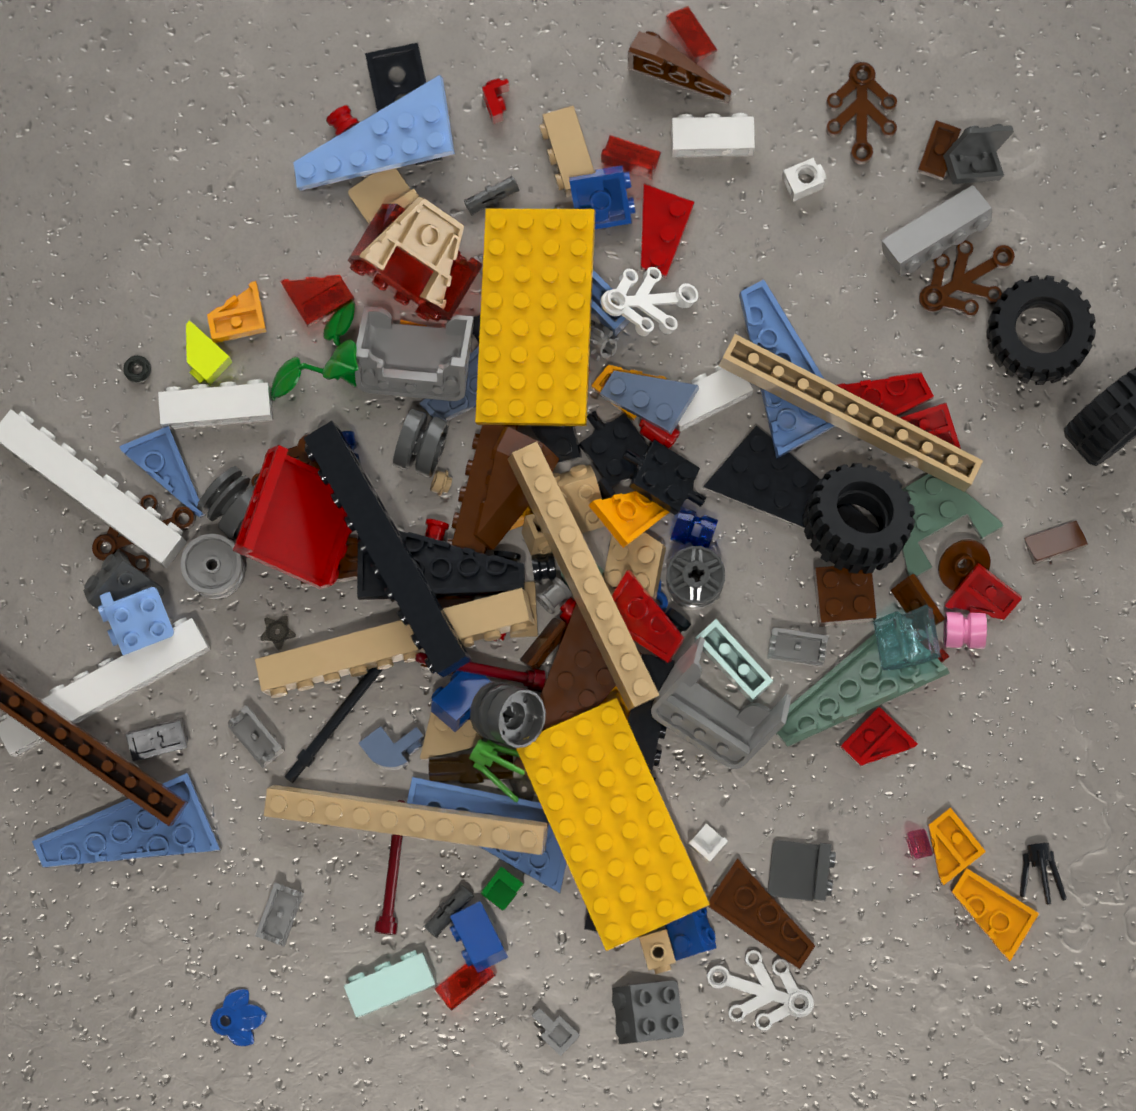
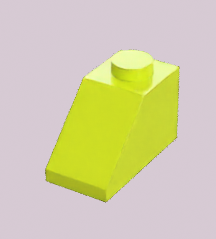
(204, 356)

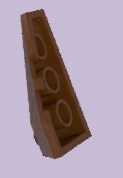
(664, 62)
(504, 495)

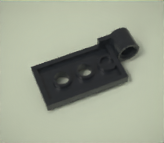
(384, 89)

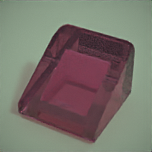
(918, 844)

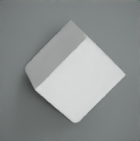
(707, 843)

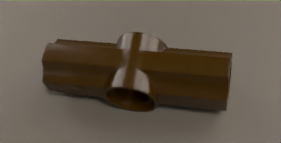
(462, 770)

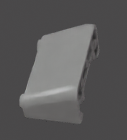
(413, 357)

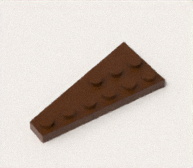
(576, 678)

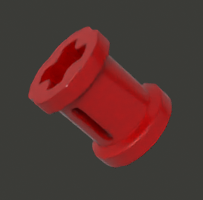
(436, 529)

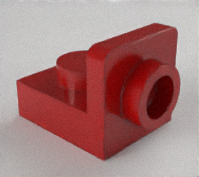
(494, 104)

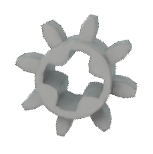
(602, 343)

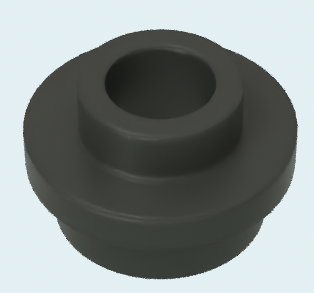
(137, 361)

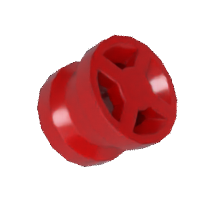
(341, 119)

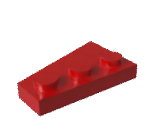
(662, 227)
(894, 393)
(645, 619)

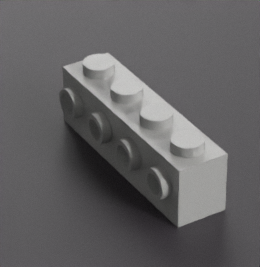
(937, 231)

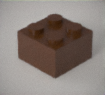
(843, 597)

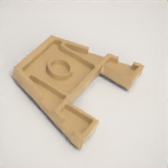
(426, 236)

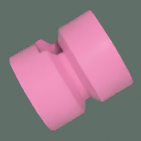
(965, 630)

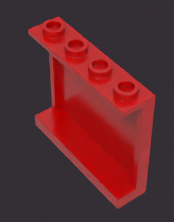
(294, 522)

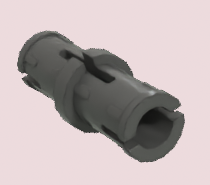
(491, 195)
(450, 907)

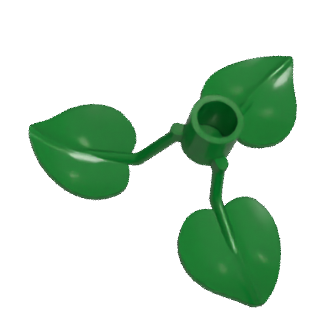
(341, 364)

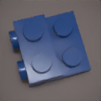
(605, 194)

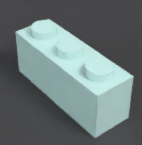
(734, 661)
(389, 983)

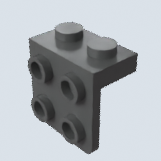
(975, 155)
(117, 578)
(801, 871)
(647, 1012)

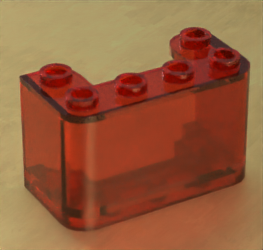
(407, 276)

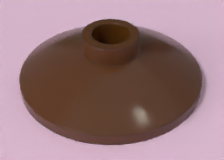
(971, 551)

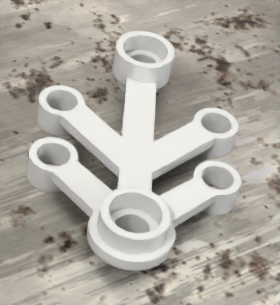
(683, 297)
(765, 992)

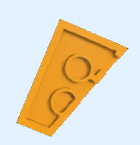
(627, 515)
(995, 912)

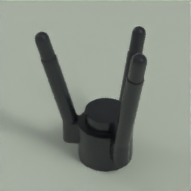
(1041, 857)

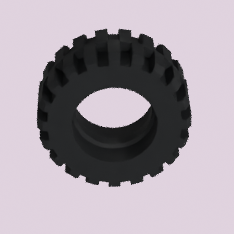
(1051, 296)
(1105, 422)
(876, 494)

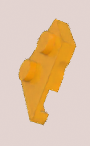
(952, 845)

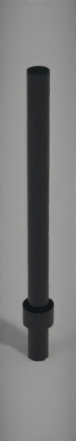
(306, 757)

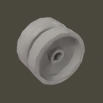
(197, 563)

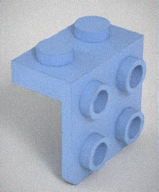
(136, 620)

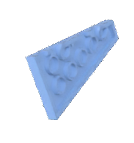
(394, 137)

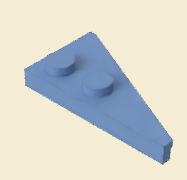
(161, 459)

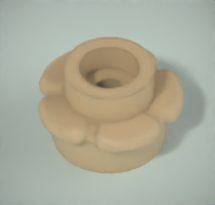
(441, 482)

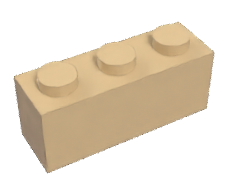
(567, 146)

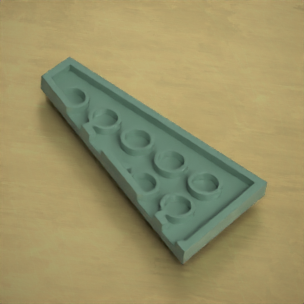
(852, 689)

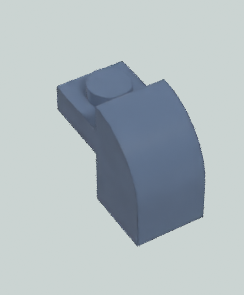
(386, 753)

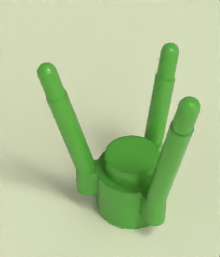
(485, 754)

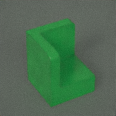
(502, 889)

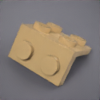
(379, 189)
(579, 490)

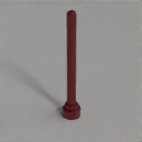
(533, 678)
(386, 922)

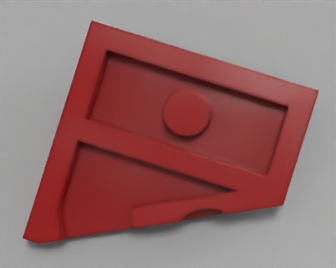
(984, 594)

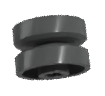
(423, 443)

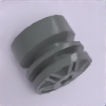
(228, 499)
(685, 590)
(507, 714)

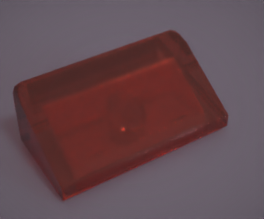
(690, 34)
(463, 985)

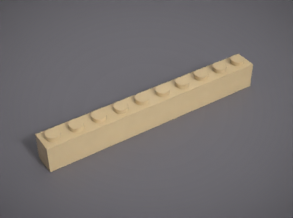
(850, 413)
(582, 576)
(388, 644)
(406, 819)

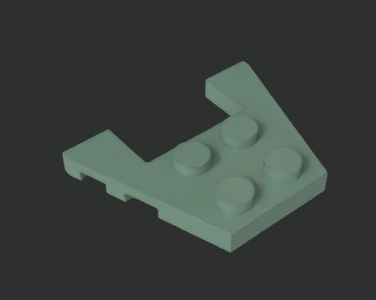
(936, 507)

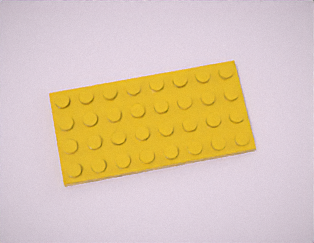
(535, 317)
(612, 825)

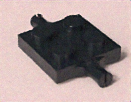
(608, 445)
(664, 477)

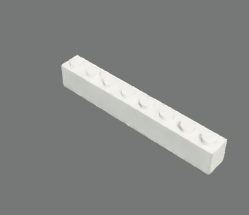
(90, 489)
(111, 682)

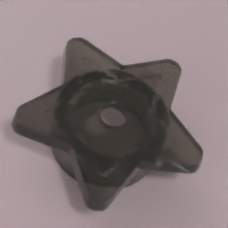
(277, 639)
(517, 785)

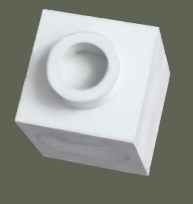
(798, 189)

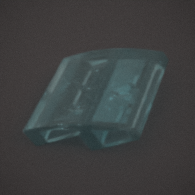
(907, 638)

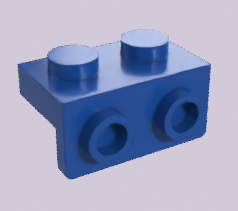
(691, 935)

